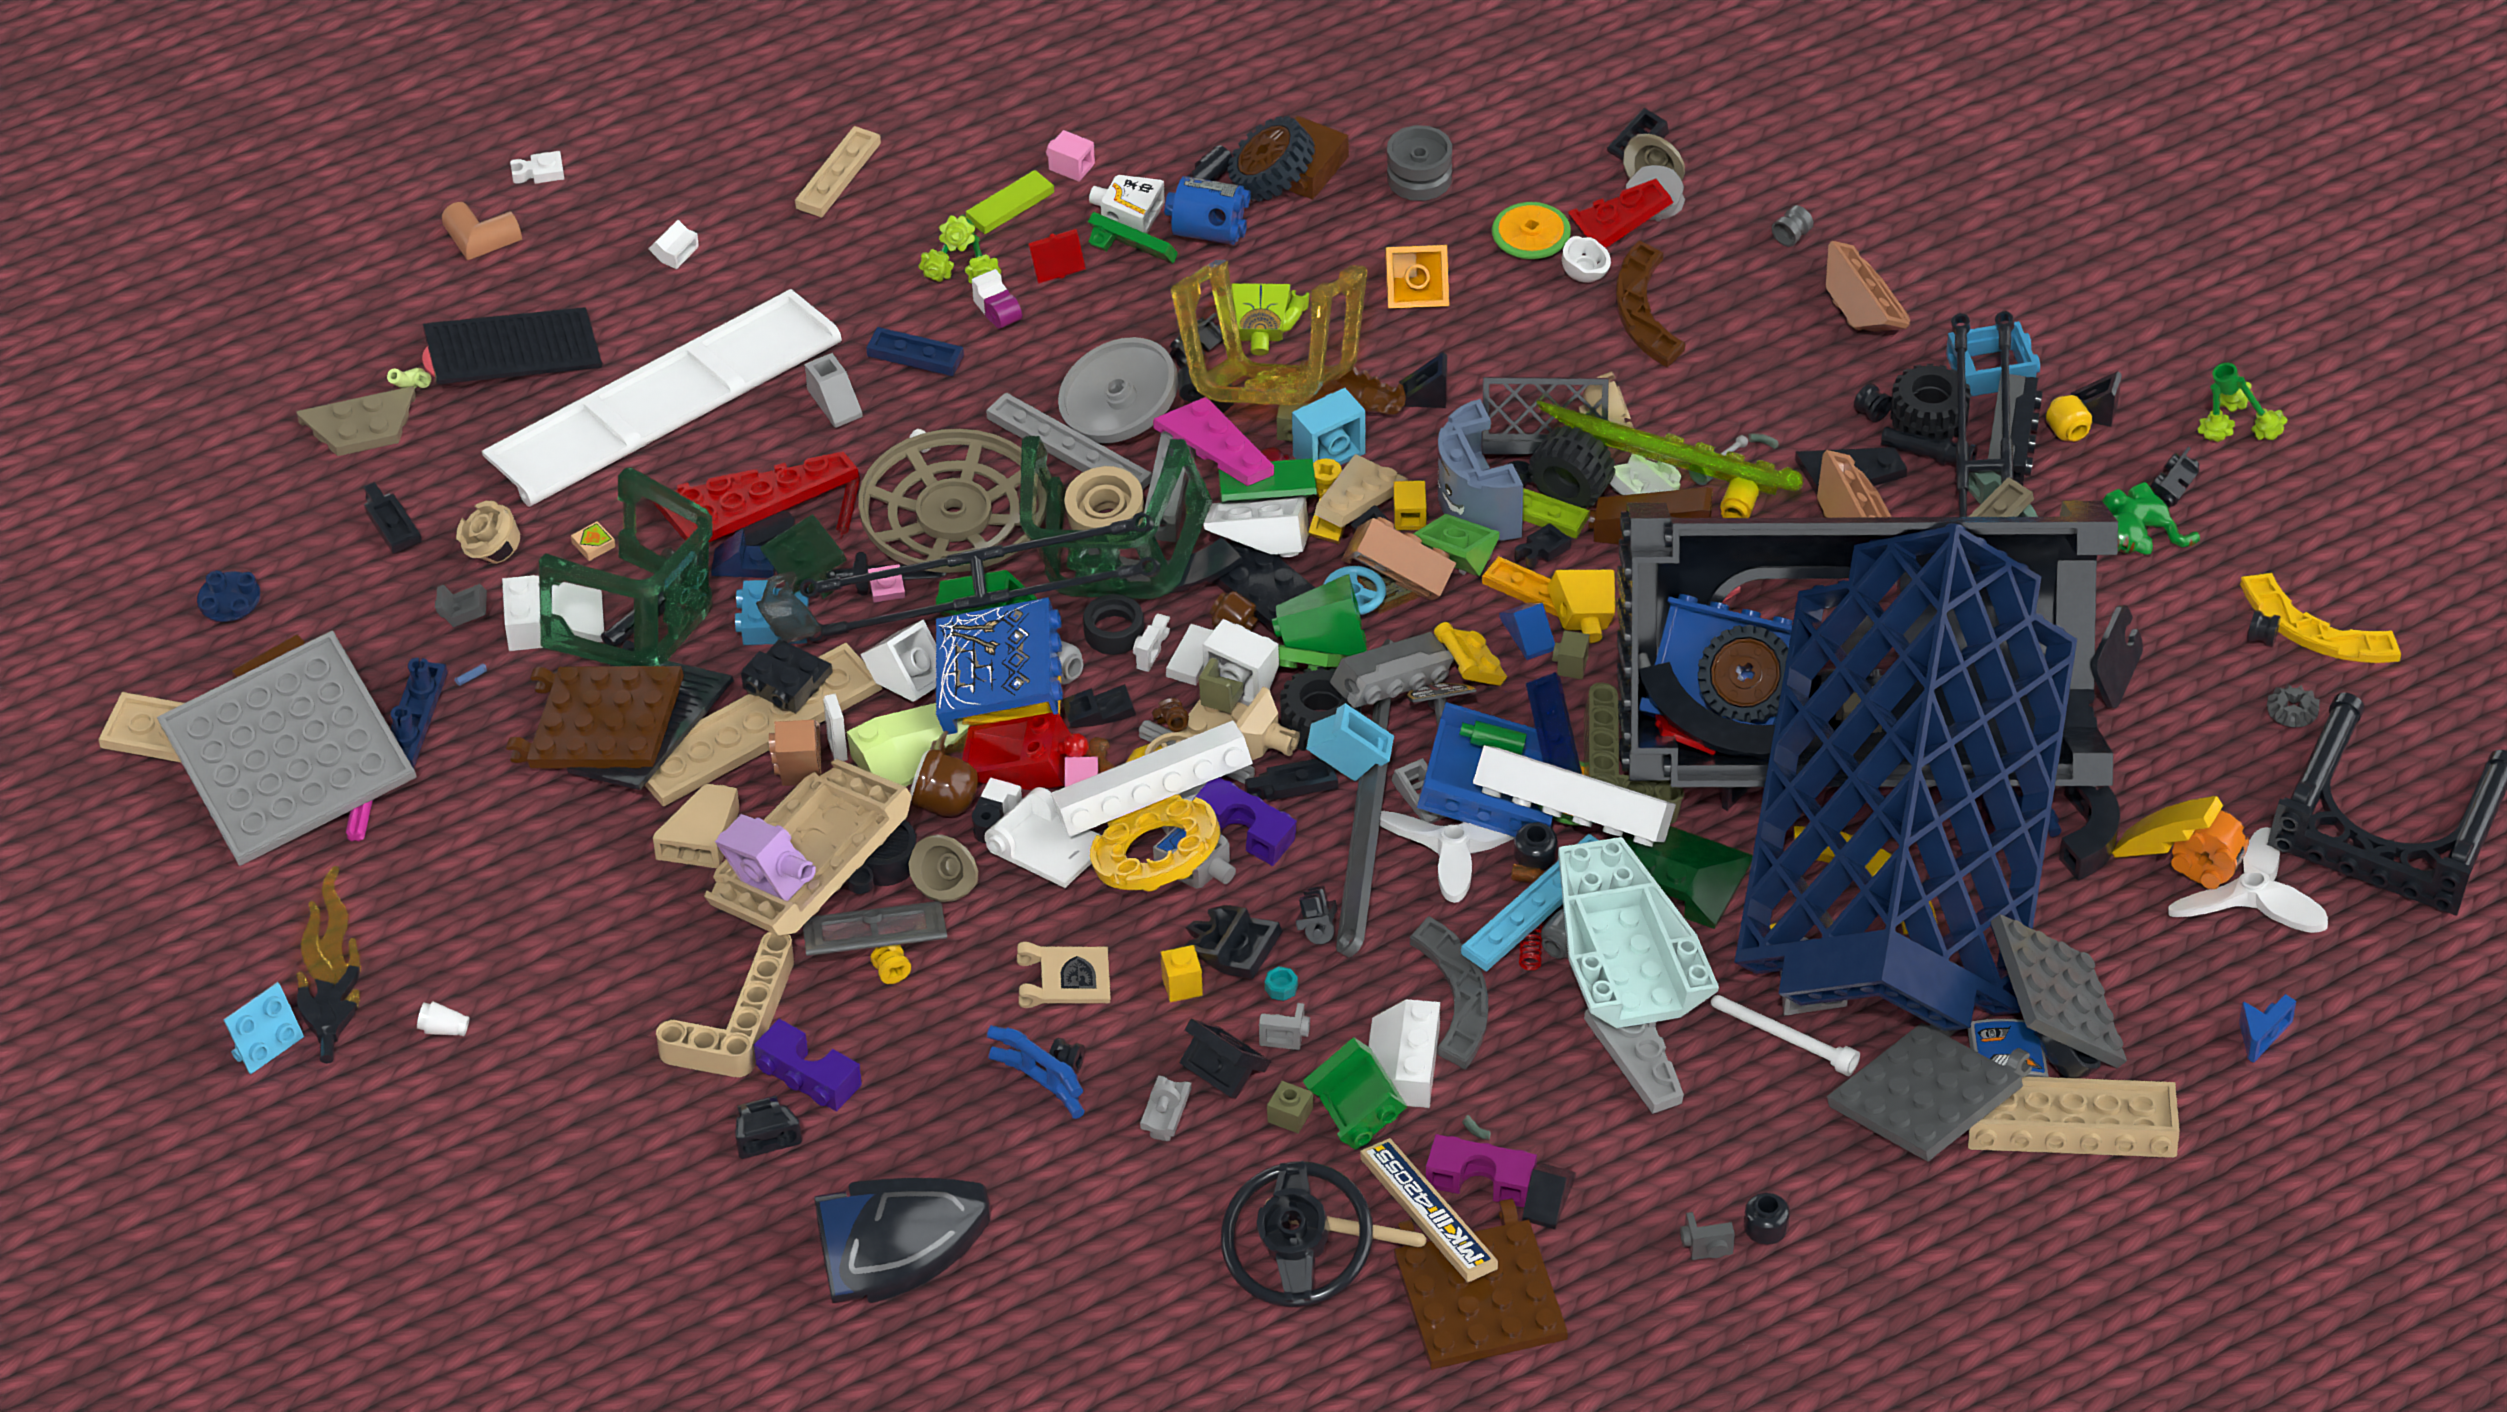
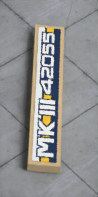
(1429, 1210)

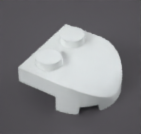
(1644, 477)

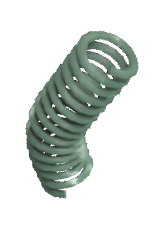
(1757, 438)
(1482, 1133)

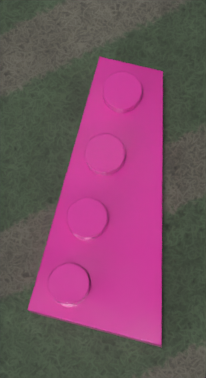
(1216, 439)

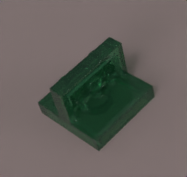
(805, 551)

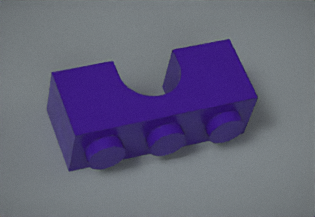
(1270, 829)
(826, 1081)

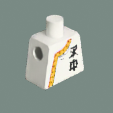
(1130, 201)

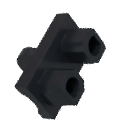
(1317, 915)

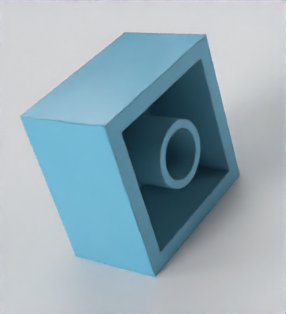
(1329, 428)

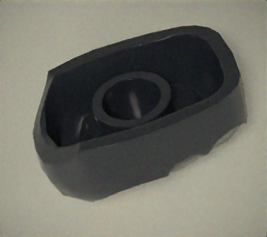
(2068, 1060)

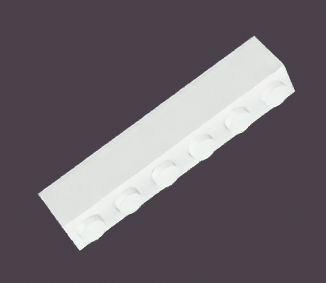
(1151, 778)
(1573, 794)

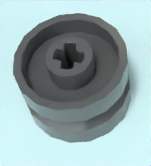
(1419, 163)

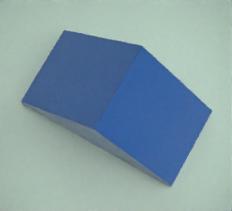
(1529, 629)

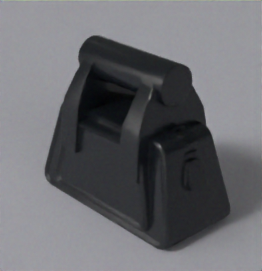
(765, 1127)

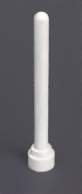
(1843, 1059)

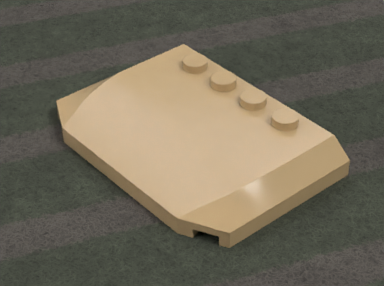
(836, 826)

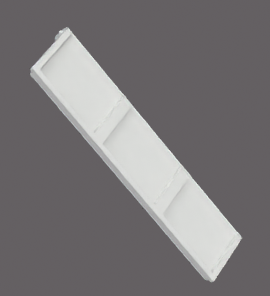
(662, 396)

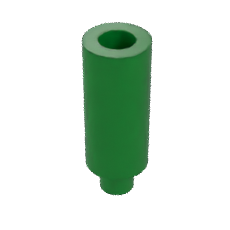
(1492, 735)

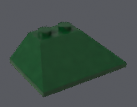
(1694, 871)

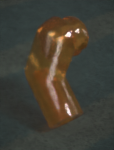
(1097, 748)
(1525, 874)

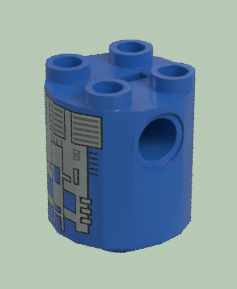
(1198, 214)

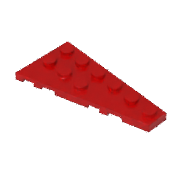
(751, 496)

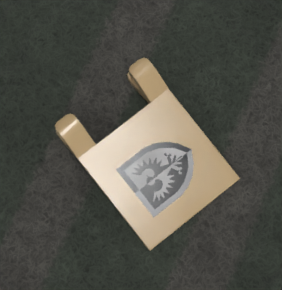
(1066, 973)

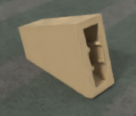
(695, 827)

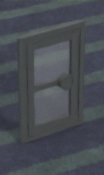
(874, 928)

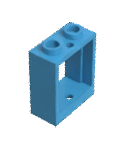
(1986, 341)

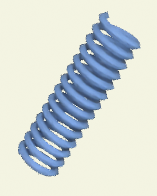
(476, 671)

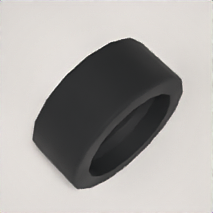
(1111, 606)

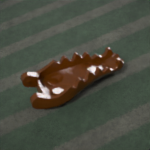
(1367, 391)

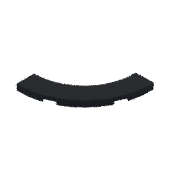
(1202, 566)
(1700, 723)

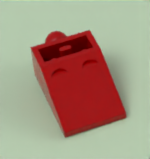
(1023, 750)

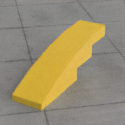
(2171, 824)

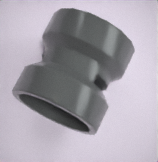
(1795, 223)

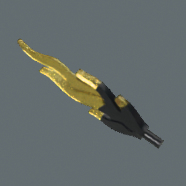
(330, 1008)

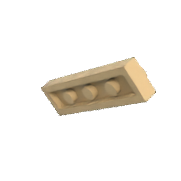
(837, 171)

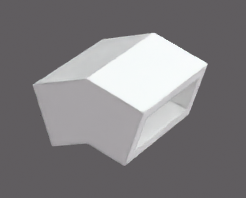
(675, 245)

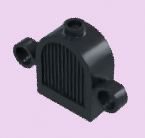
(888, 863)

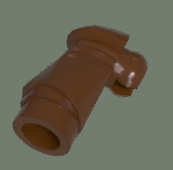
(1171, 714)

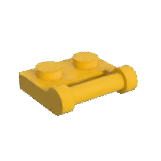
(1471, 654)

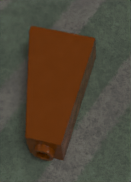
(1680, 503)

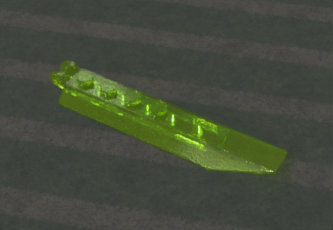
(1675, 452)

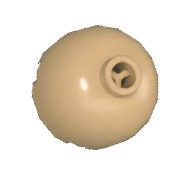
(1616, 405)

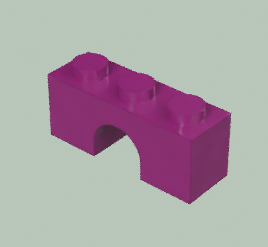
(1456, 1160)

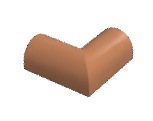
(478, 237)

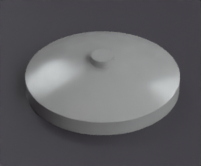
(1118, 389)

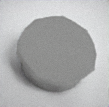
(1669, 180)

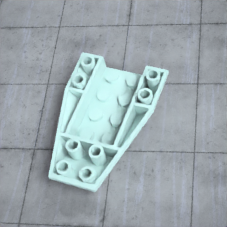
(1628, 939)

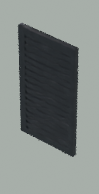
(511, 345)
(695, 697)

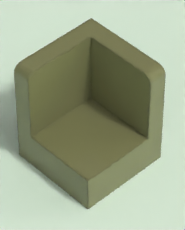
(1218, 691)

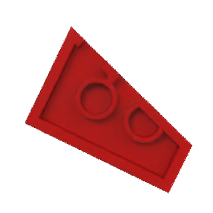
(1621, 215)

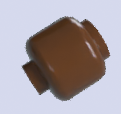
(1234, 609)

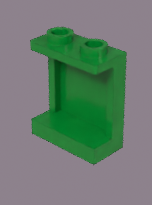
(1356, 1093)

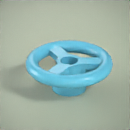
(1362, 594)

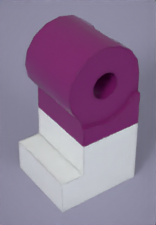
(995, 300)

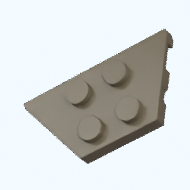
(360, 422)

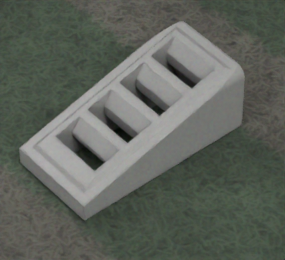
(1401, 780)

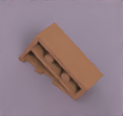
(1400, 557)
(795, 750)

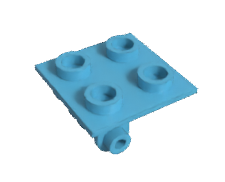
(263, 1028)

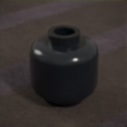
(1535, 845)
(1766, 1218)

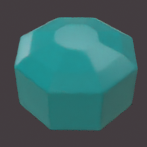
(1281, 983)

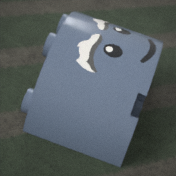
(1468, 484)

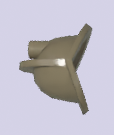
(1651, 150)
(942, 868)

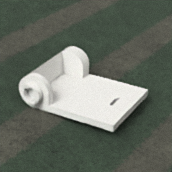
(1038, 841)

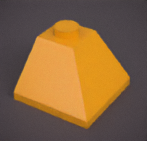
(1417, 276)

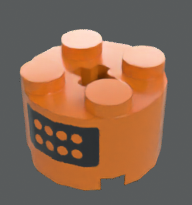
(2212, 852)

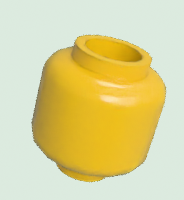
(2069, 418)

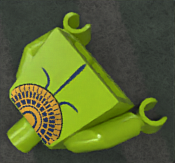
(1266, 312)

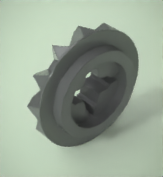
(2292, 715)

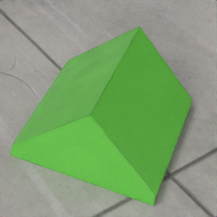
(1463, 540)

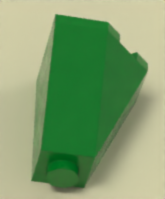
(963, 587)
(1323, 620)

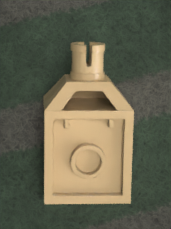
(1256, 722)

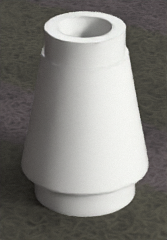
(441, 1020)

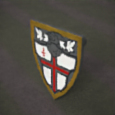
(1437, 694)

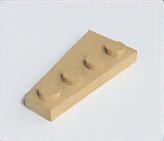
(1356, 491)

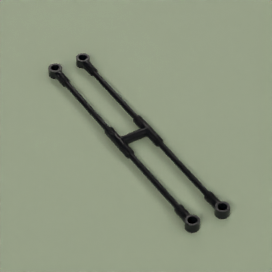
(1963, 464)
(975, 559)

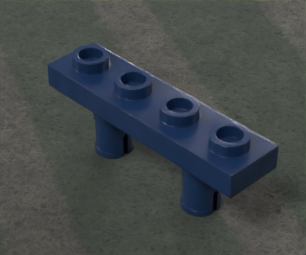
(417, 706)

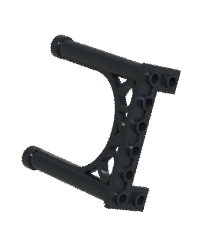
(2372, 856)

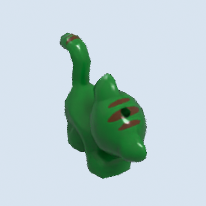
(2140, 510)

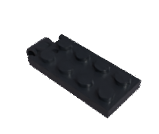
(1264, 581)

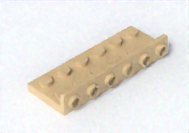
(2083, 1118)

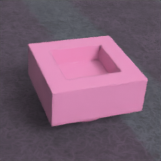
(887, 588)

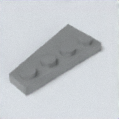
(1642, 1060)

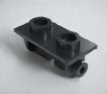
(1209, 335)
(2179, 469)

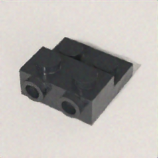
(785, 675)

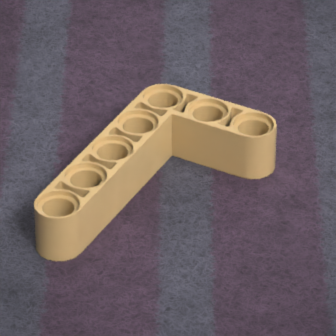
(732, 1050)

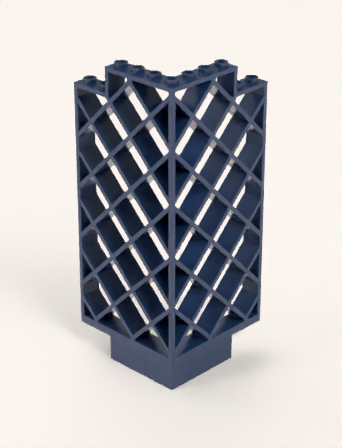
(1884, 962)

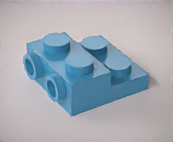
(751, 622)

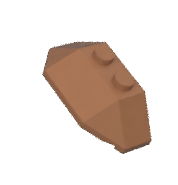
(1861, 291)
(1847, 490)

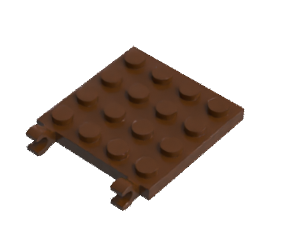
(600, 716)
(1490, 1314)

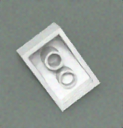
(1264, 524)
(575, 603)

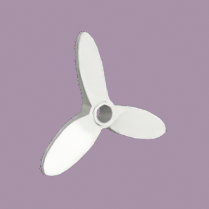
(1451, 843)
(2258, 890)

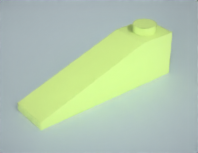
(895, 742)

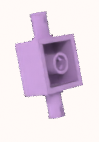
(765, 857)

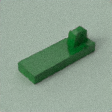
(1107, 230)

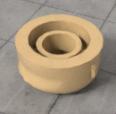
(1100, 490)

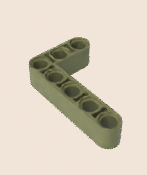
(1602, 748)

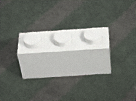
(1406, 1047)

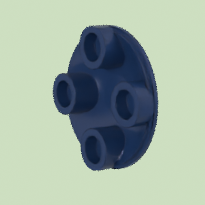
(228, 595)

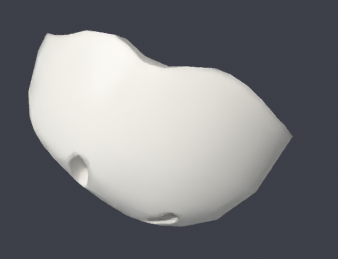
(1585, 267)

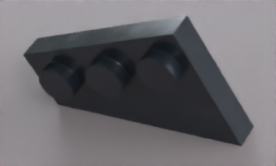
(1878, 464)

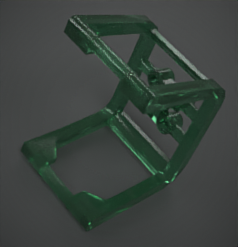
(1197, 506)
(679, 577)

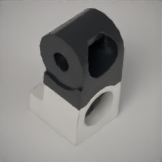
(993, 804)

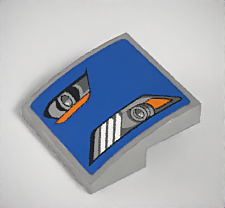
(2000, 1037)

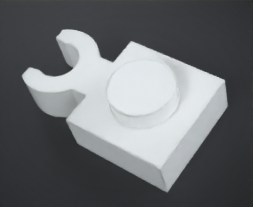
(542, 167)
(1149, 644)

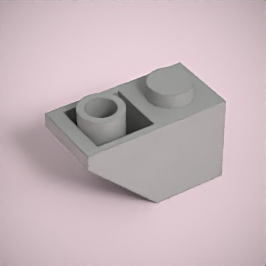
(832, 390)

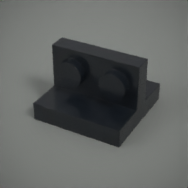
(1221, 1057)

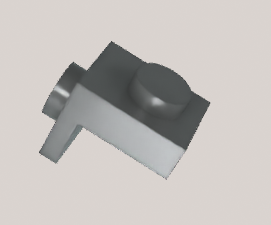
(461, 606)
(1707, 1241)

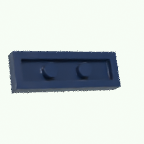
(915, 351)

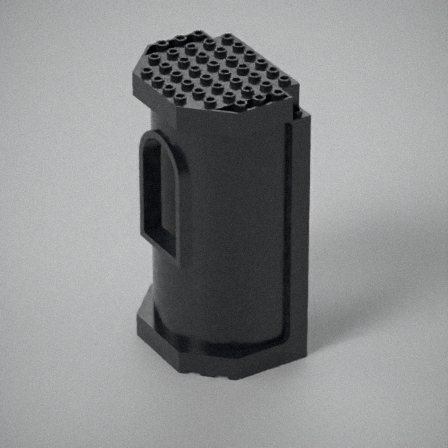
(1716, 555)

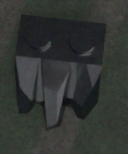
(1233, 940)

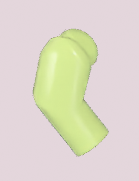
(413, 377)

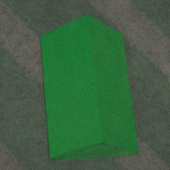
(1290, 479)

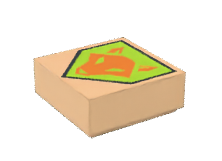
(593, 541)

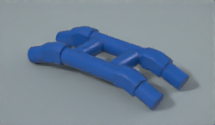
(1057, 1078)

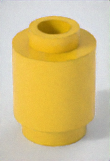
(1739, 498)

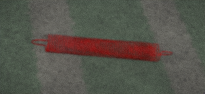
(841, 519)

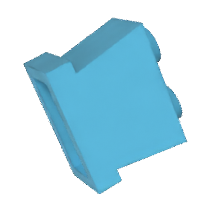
(1350, 742)

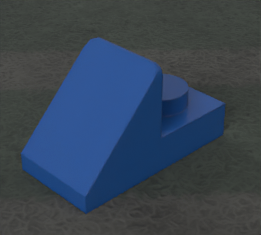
(2261, 1028)

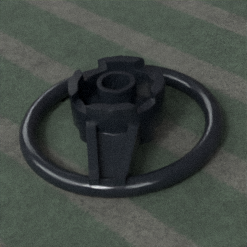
(1295, 1248)

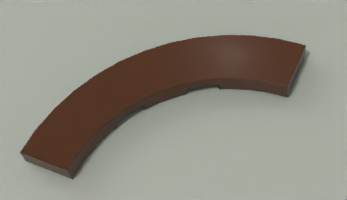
(1635, 308)

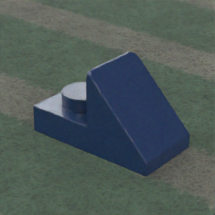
(737, 559)

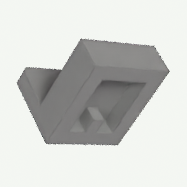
(1284, 1030)

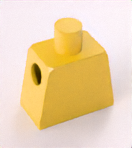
(1584, 600)

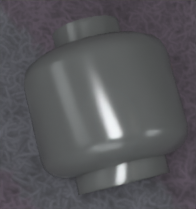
(1554, 936)

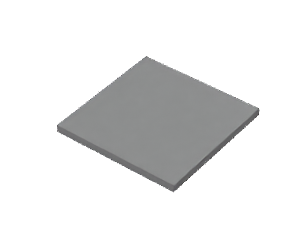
(286, 747)

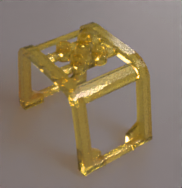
(1271, 382)

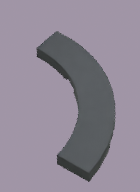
(1467, 988)

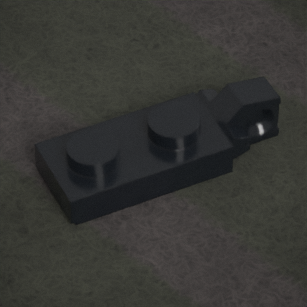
(390, 519)
(1292, 780)

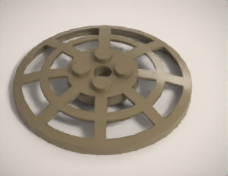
(944, 494)

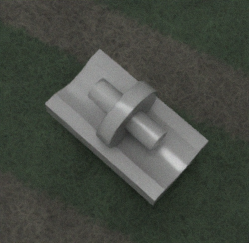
(1165, 1108)

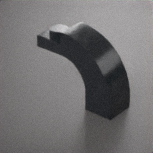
(2093, 844)

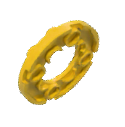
(1110, 849)

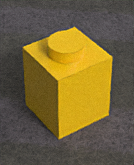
(1409, 505)
(1181, 973)

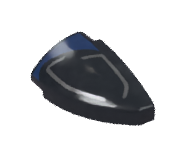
(897, 1233)

